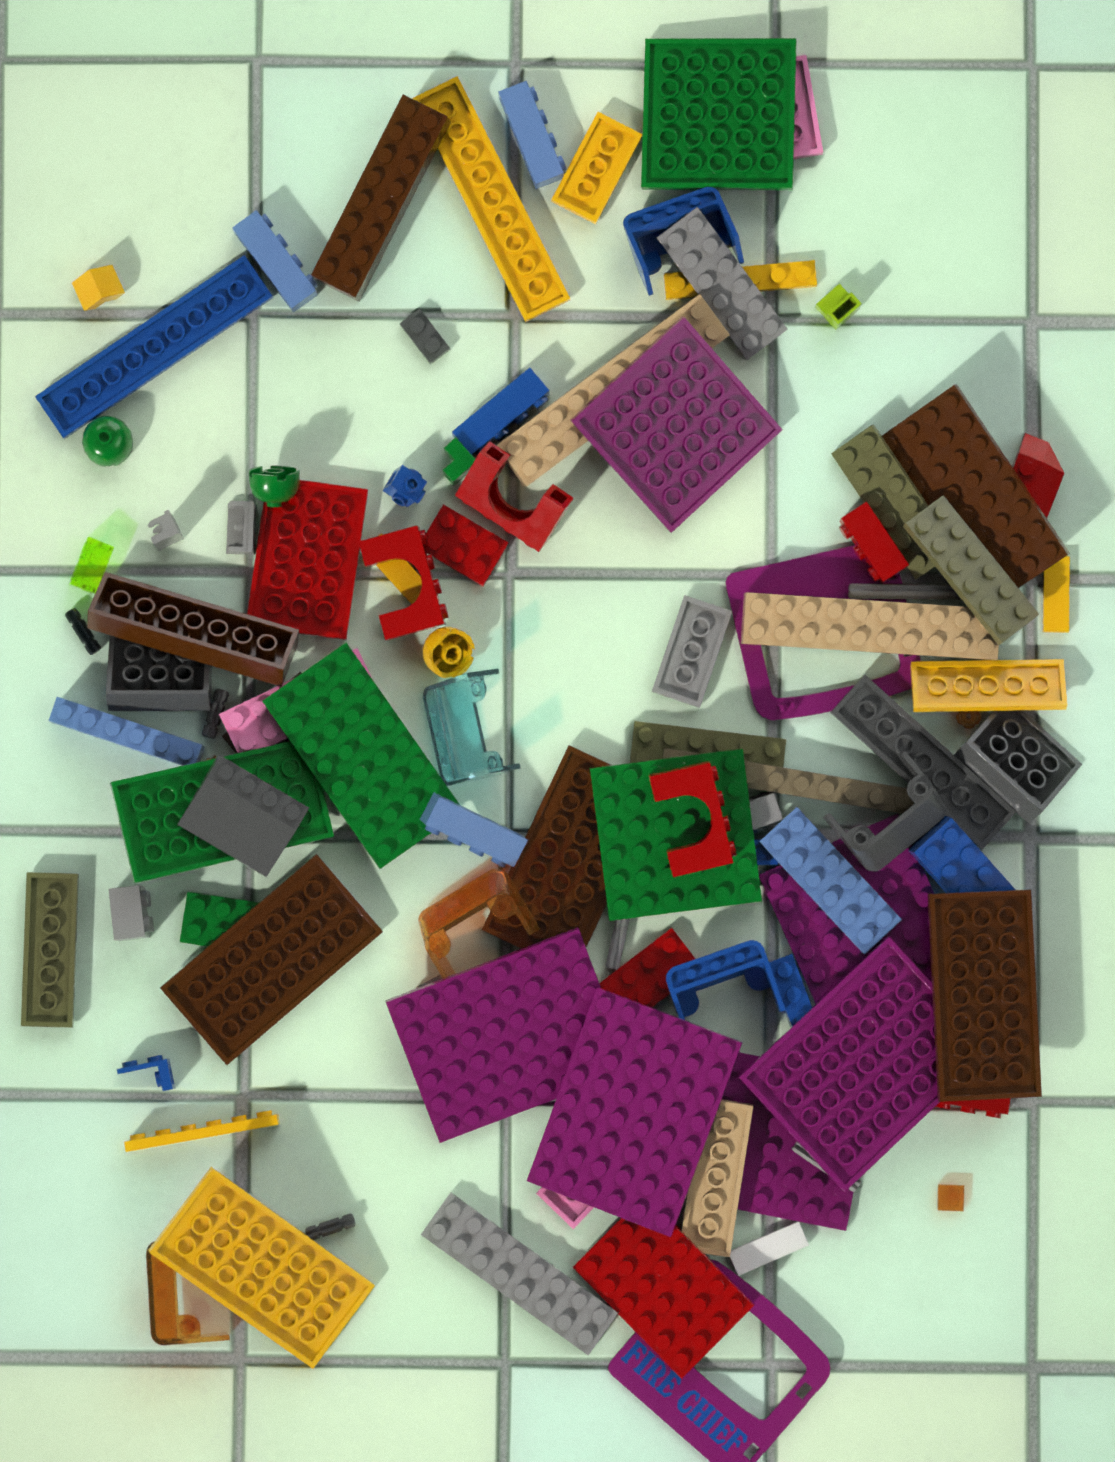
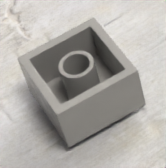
(130, 913)

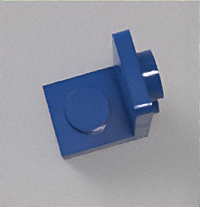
(163, 1077)

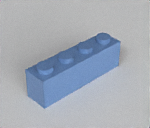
(531, 135)
(275, 261)
(474, 830)

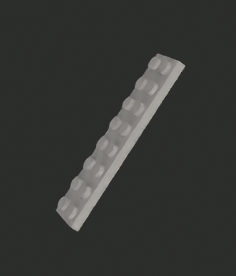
(519, 1273)

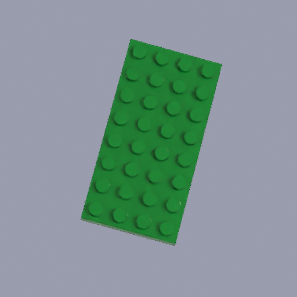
(359, 753)
(155, 802)

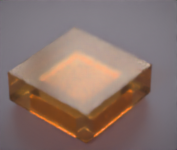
(950, 1197)

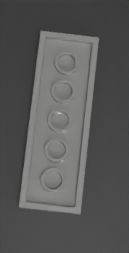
(722, 283)

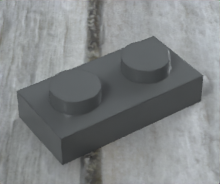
(425, 336)

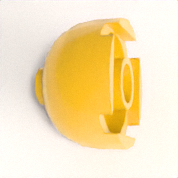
(448, 652)

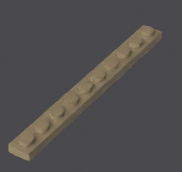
(820, 786)

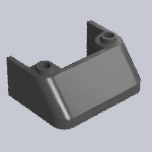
(879, 850)

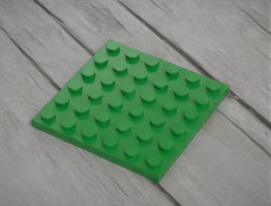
(719, 114)
(639, 831)

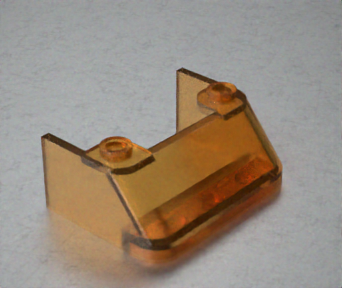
(491, 890)
(165, 1323)

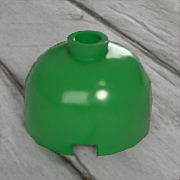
(107, 441)
(274, 484)

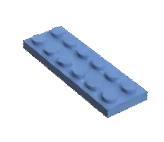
(830, 880)

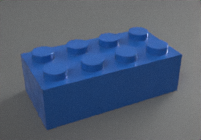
(956, 860)

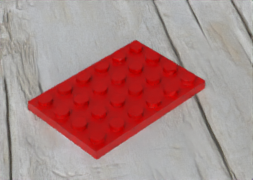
(309, 559)
(664, 1291)

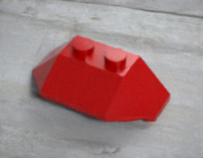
(1039, 471)

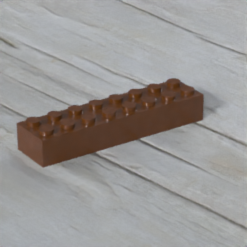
(381, 198)
(192, 629)

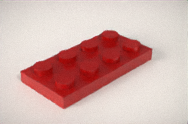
(645, 974)

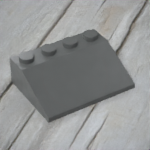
(155, 680)
(1018, 761)
(242, 815)

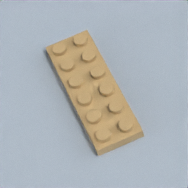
(717, 1181)

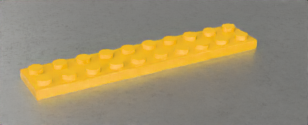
(495, 204)

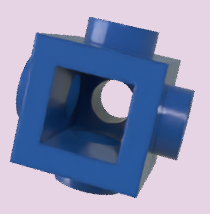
(405, 486)

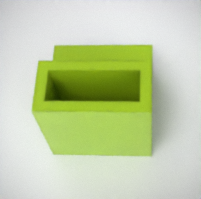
(838, 306)

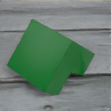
(461, 461)

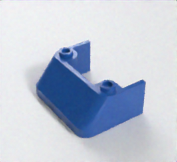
(648, 223)
(742, 959)

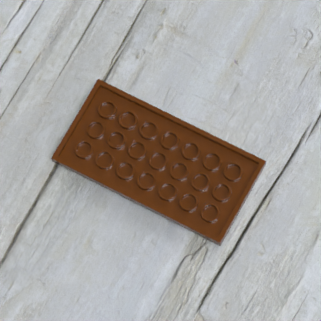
(956, 457)
(561, 861)
(271, 959)
(984, 995)

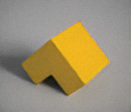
(97, 287)

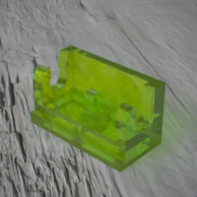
(91, 565)

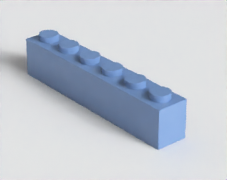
(125, 733)

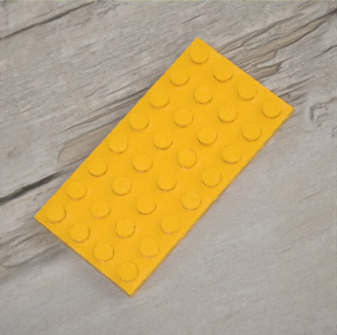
(261, 1267)

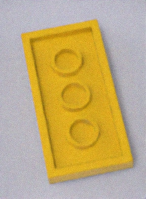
(596, 168)

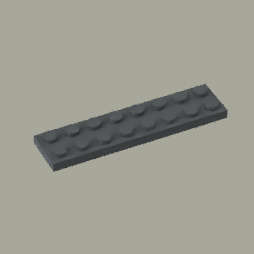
(891, 730)

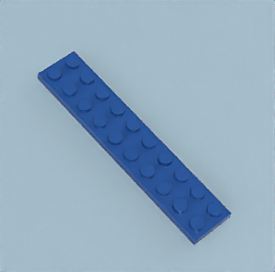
(154, 347)

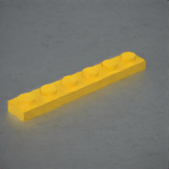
(765, 277)
(212, 1128)

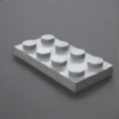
(692, 651)

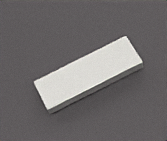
(768, 1248)

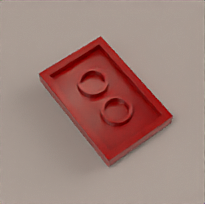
(464, 545)

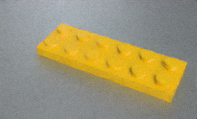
(988, 685)

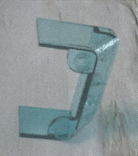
(458, 730)

